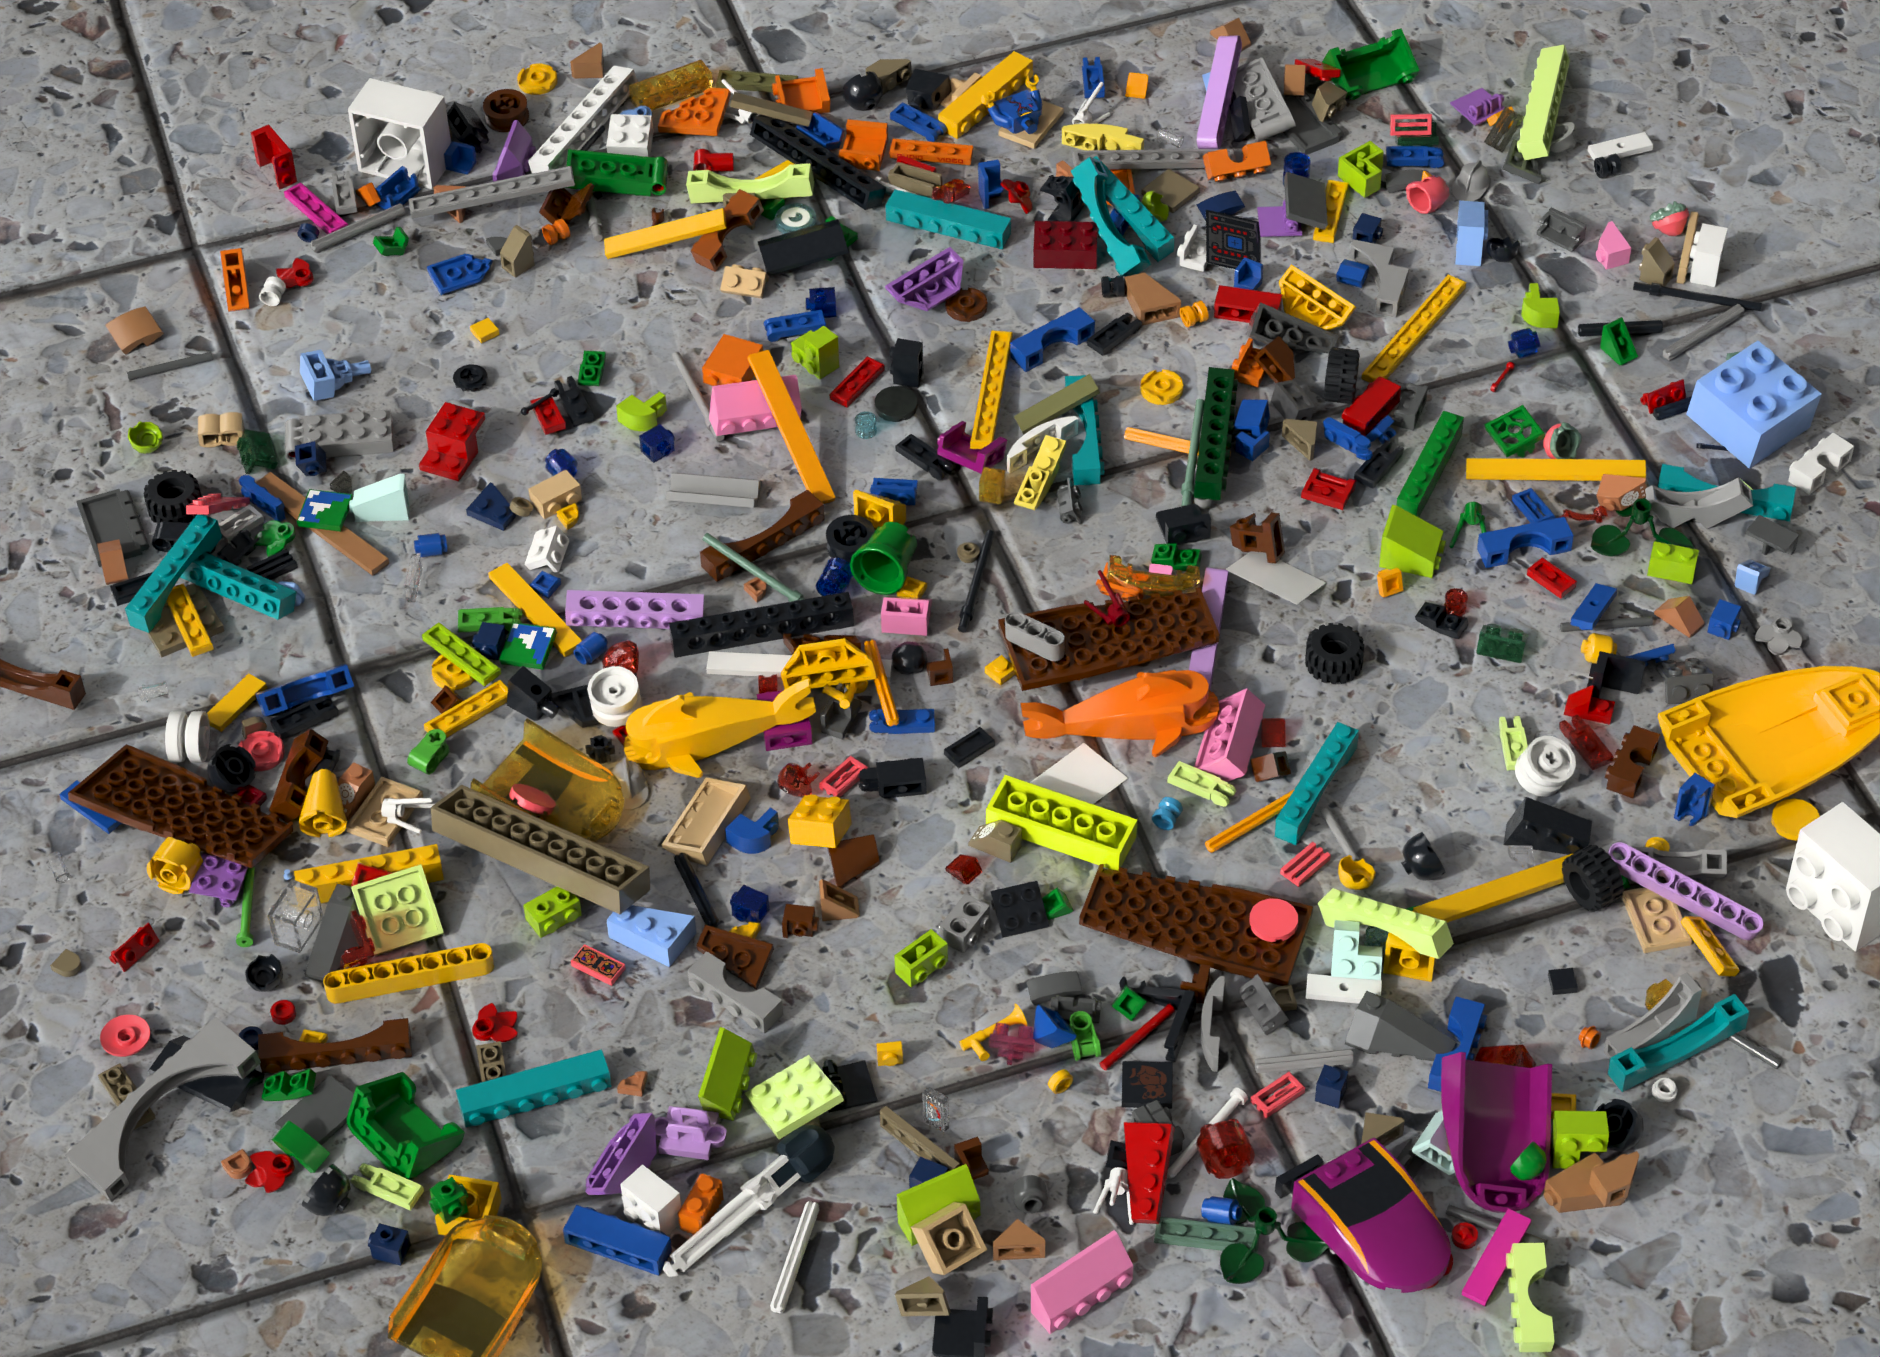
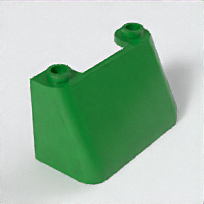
(1373, 65)
(397, 1129)

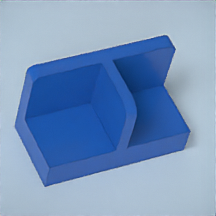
(989, 181)
(1253, 417)

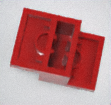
(452, 441)

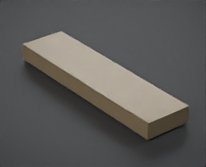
(1689, 240)

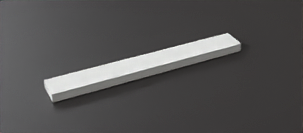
(757, 664)

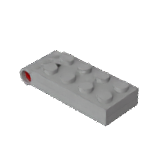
(1265, 103)
(342, 433)

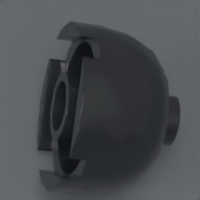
(863, 92)
(231, 768)
(1421, 859)
(1624, 1124)
(329, 1193)

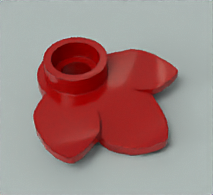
(1018, 193)
(297, 275)
(497, 1024)
(268, 1172)

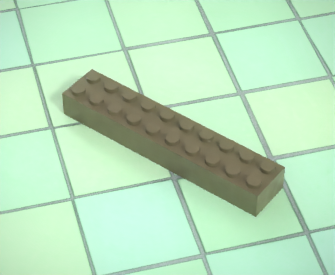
(541, 849)

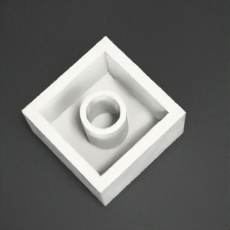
(630, 135)
(1707, 254)
(650, 1201)

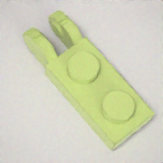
(1512, 740)
(1201, 783)
(388, 1186)

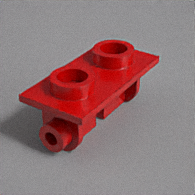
(1665, 395)
(135, 947)

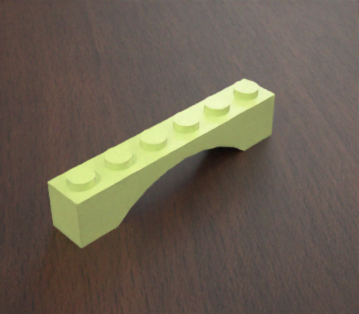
(793, 181)
(1422, 932)

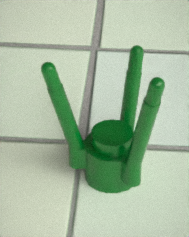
(1473, 516)

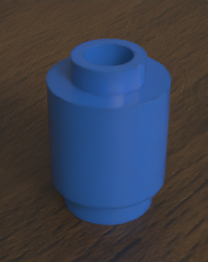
(430, 545)
(591, 648)
(1221, 1210)

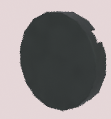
(896, 403)

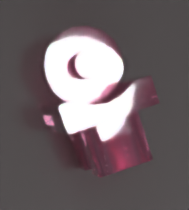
(1012, 1045)

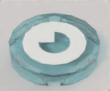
(794, 217)

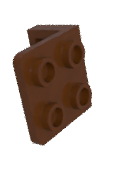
(564, 205)

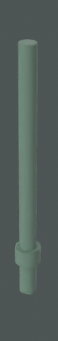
(1188, 487)
(752, 568)

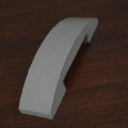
(1209, 1043)

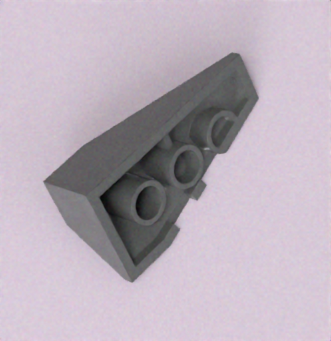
(1270, 323)
(334, 934)

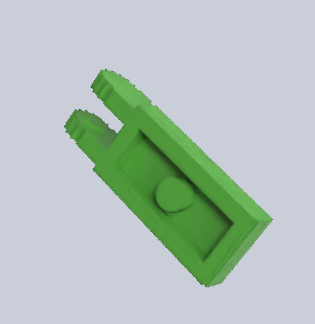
(471, 619)

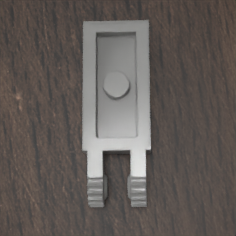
(344, 194)

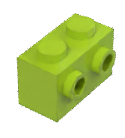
(1673, 562)
(552, 911)
(921, 958)

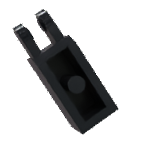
(467, 126)
(895, 778)

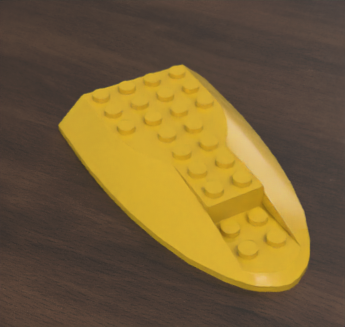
(1774, 733)

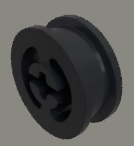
(848, 531)

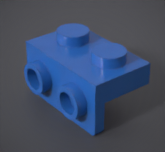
(823, 132)
(896, 489)

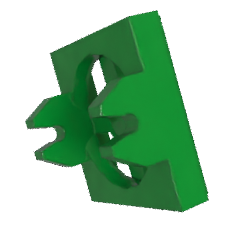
(1508, 421)

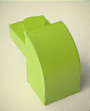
(1539, 311)
(641, 415)

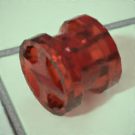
(1456, 602)
(767, 684)

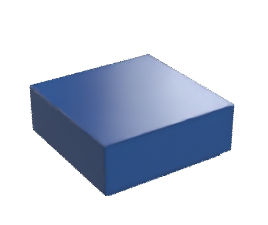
(545, 584)

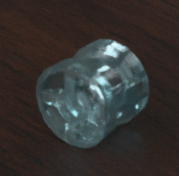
(865, 425)
(1376, 933)

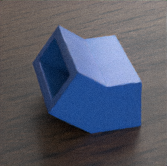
(1352, 273)

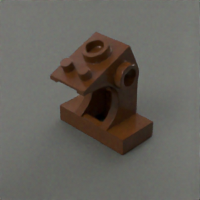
(1268, 536)

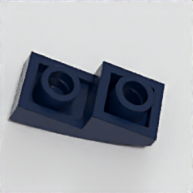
(1222, 203)

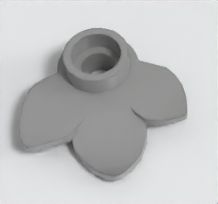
(1779, 636)

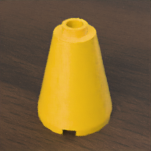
(323, 806)

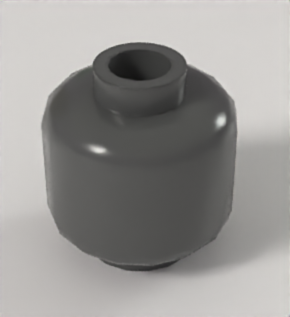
(1030, 1194)

